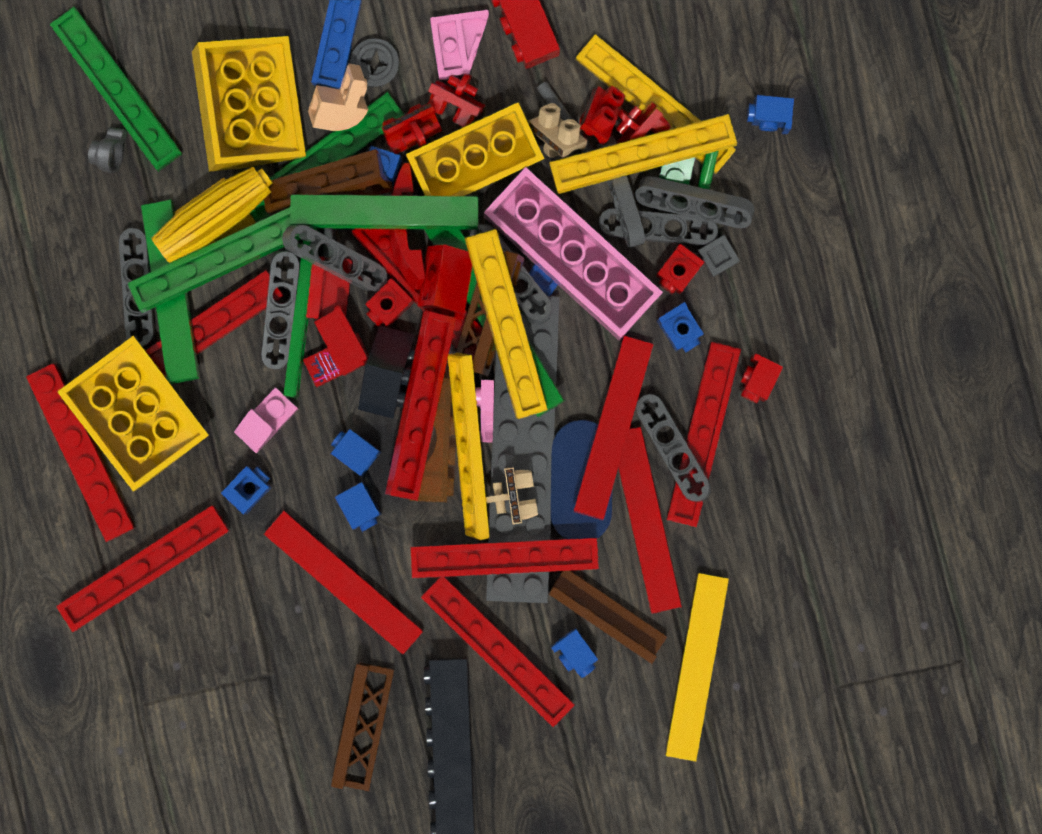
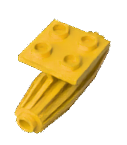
(213, 214)

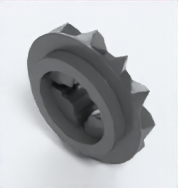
(387, 54)

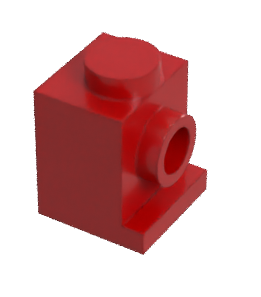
(688, 261)
(399, 298)
(759, 379)

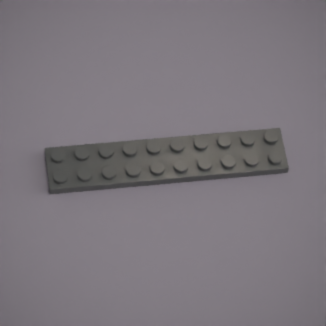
(525, 446)

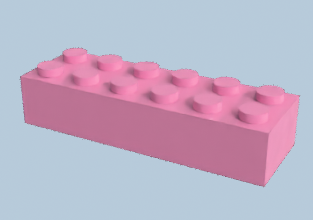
(572, 253)

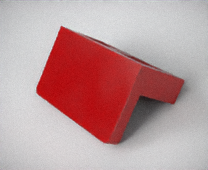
(446, 278)
(327, 291)
(342, 341)

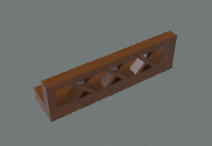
(349, 175)
(485, 343)
(607, 615)
(350, 726)

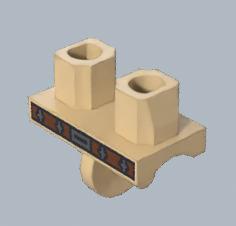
(559, 135)
(519, 509)

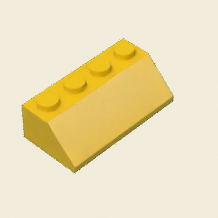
(476, 154)

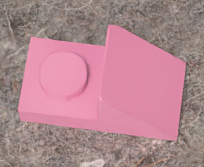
(265, 420)

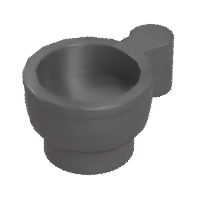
(108, 152)

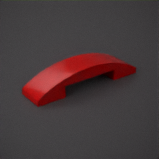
(408, 260)

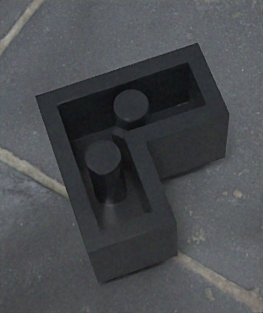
(387, 372)

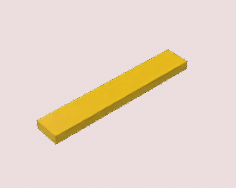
(638, 88)
(643, 153)
(506, 323)
(468, 445)
(696, 667)

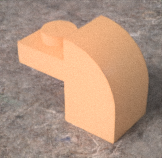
(341, 107)

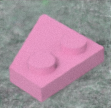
(457, 41)
(485, 400)

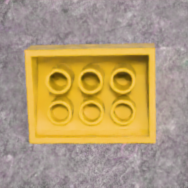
(248, 102)
(133, 413)

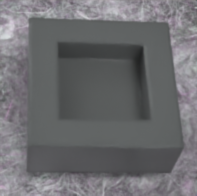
(718, 256)

